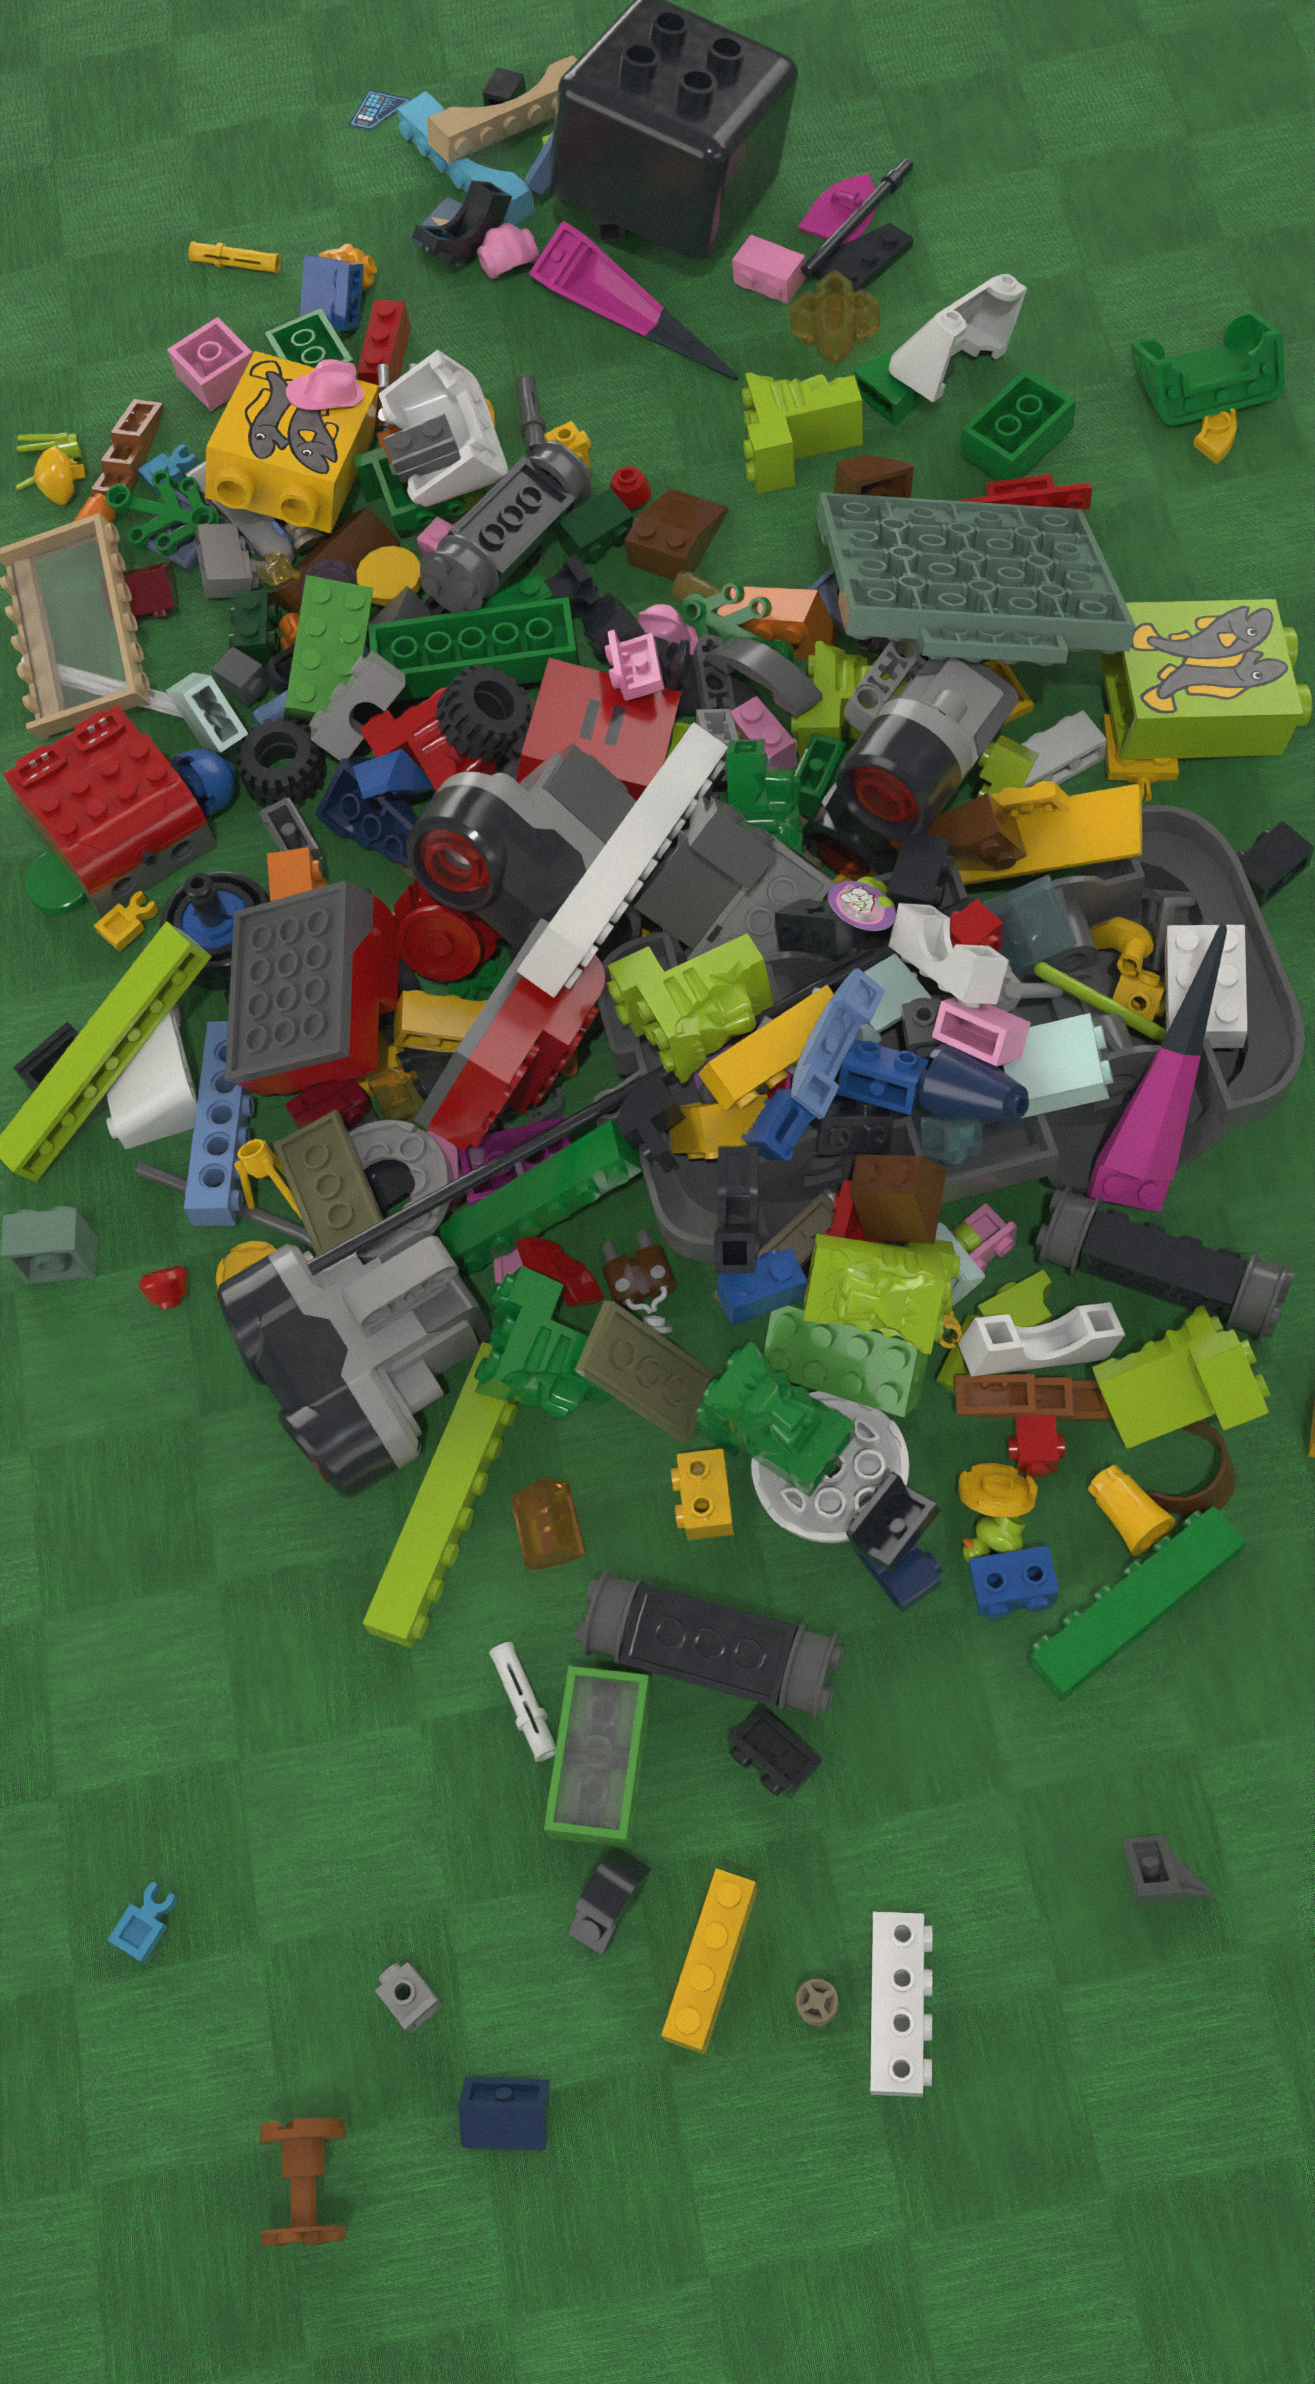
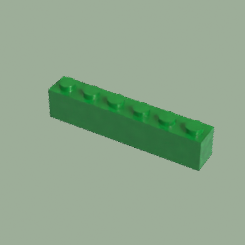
(540, 1197)
(1135, 1603)

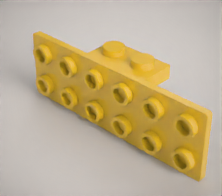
(1069, 829)

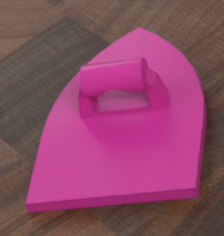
(836, 206)

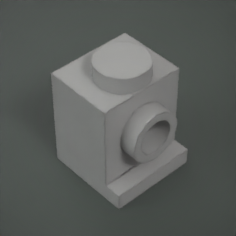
(421, 2002)

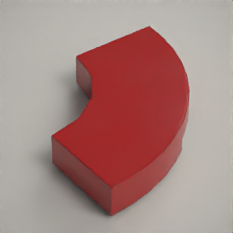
(549, 1260)

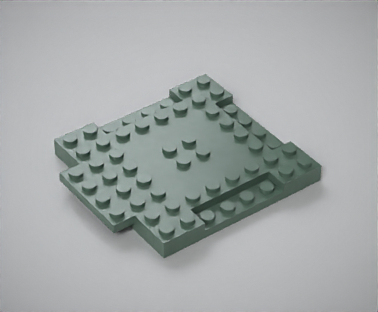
(973, 578)

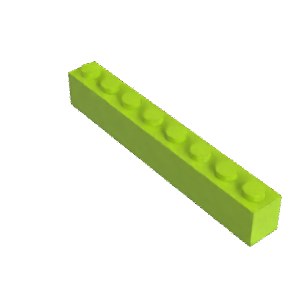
(101, 1051)
(440, 1514)

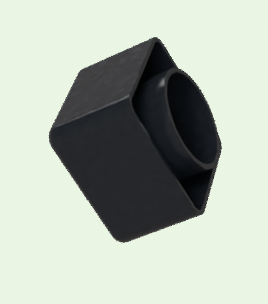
(671, 126)

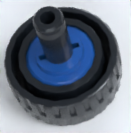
(206, 913)

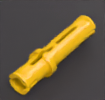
(235, 257)

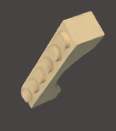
(466, 130)

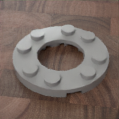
(422, 1155)

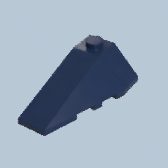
(371, 822)

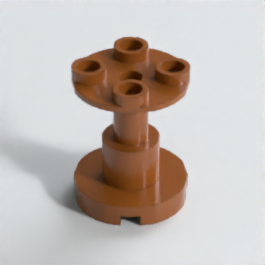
(302, 2163)

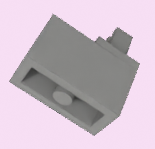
(225, 561)

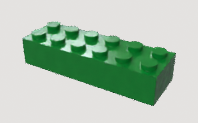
(507, 637)

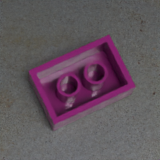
(500, 1142)

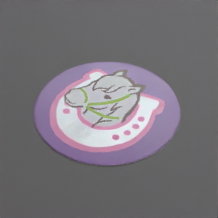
(859, 906)

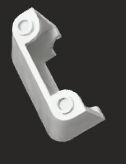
(972, 323)
(439, 388)
(155, 1090)

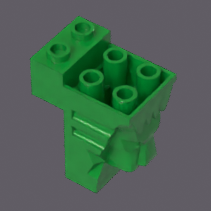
(763, 792)
(530, 1352)
(772, 1421)

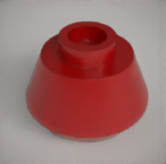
(631, 487)
(165, 1286)

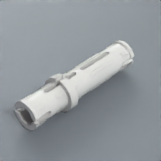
(542, 1742)

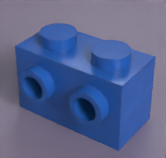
(881, 1076)
(773, 1286)
(1013, 1582)

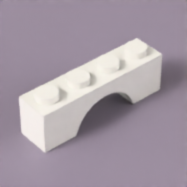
(966, 971)
(1080, 1336)

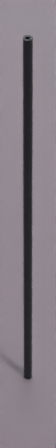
(578, 1119)

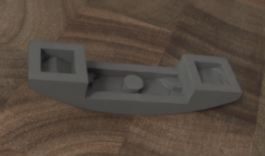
(769, 668)

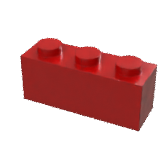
(385, 341)

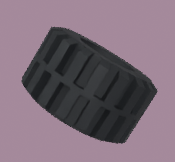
(498, 698)
(273, 743)

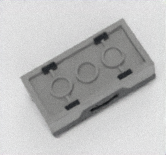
(753, 910)

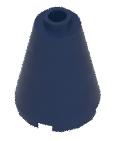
(970, 1088)

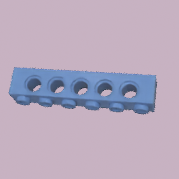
(203, 1202)

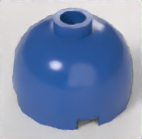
(207, 777)

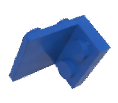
(334, 288)

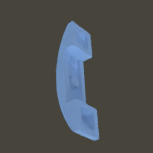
(831, 1039)

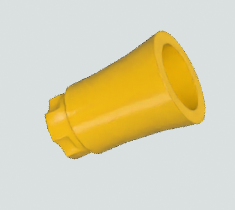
(1130, 1510)

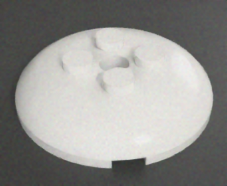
(864, 1464)

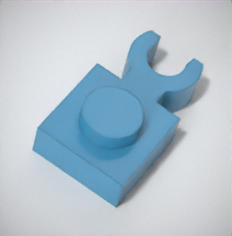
(173, 465)
(140, 1928)

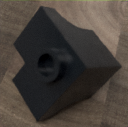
(577, 585)

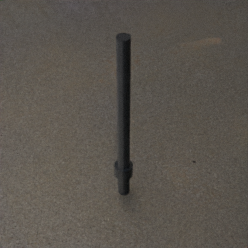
(889, 184)

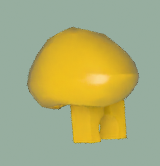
(55, 475)

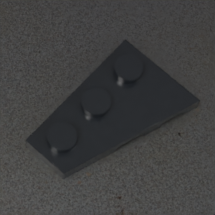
(867, 256)

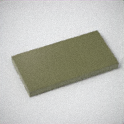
(327, 1182)
(644, 1371)

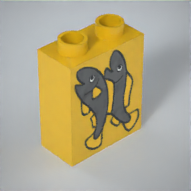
(286, 457)

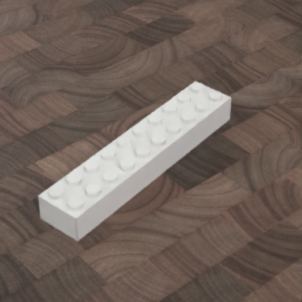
(623, 861)

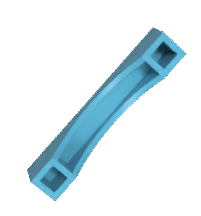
(462, 171)

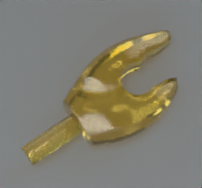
(278, 569)

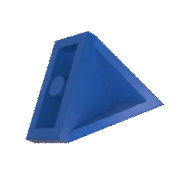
(391, 777)

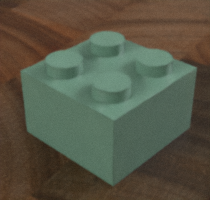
(49, 1245)

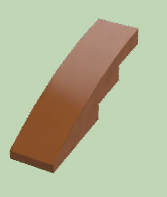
(130, 446)
(1029, 1396)

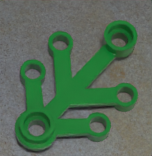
(166, 514)
(729, 625)

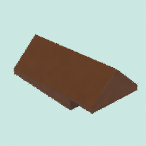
(349, 541)

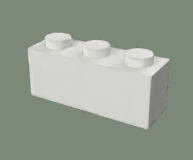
(1066, 749)

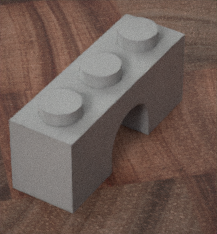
(371, 681)

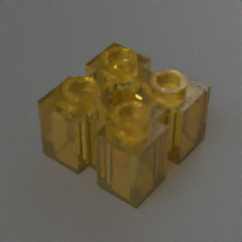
(835, 317)

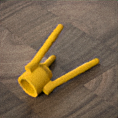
(258, 1161)

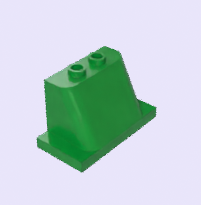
(381, 481)

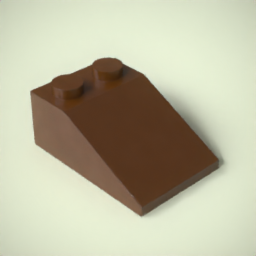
(673, 534)
(980, 835)

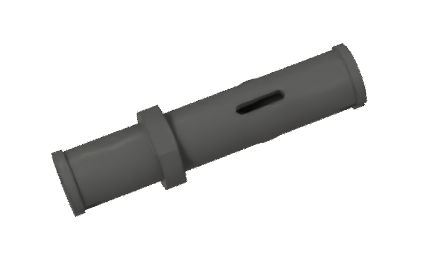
(532, 424)

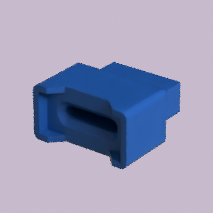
(779, 1126)

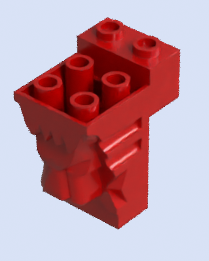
(422, 741)

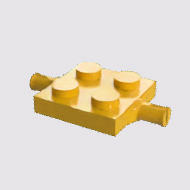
(1135, 771)

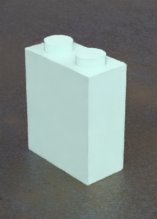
(207, 712)
(1062, 1065)

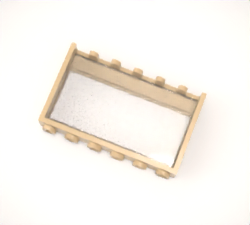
(73, 624)

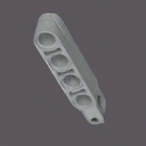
(258, 532)

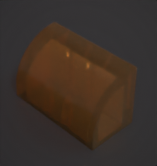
(547, 1524)

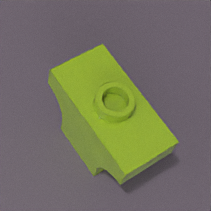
(1021, 1301)

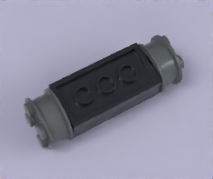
(505, 527)
(1162, 1264)
(710, 1644)

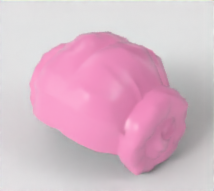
(505, 249)

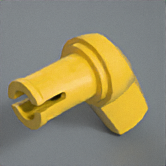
(1128, 938)

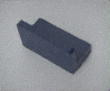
(504, 2113)

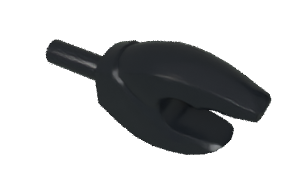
(675, 663)

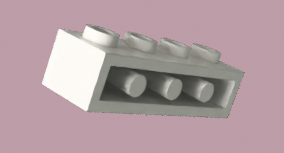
(898, 2004)

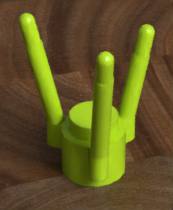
(66, 442)

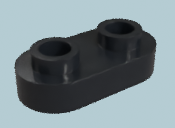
(278, 669)

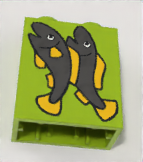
(1205, 681)

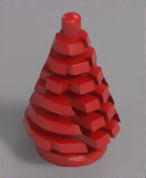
(439, 939)

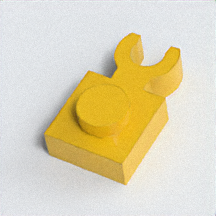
(123, 924)

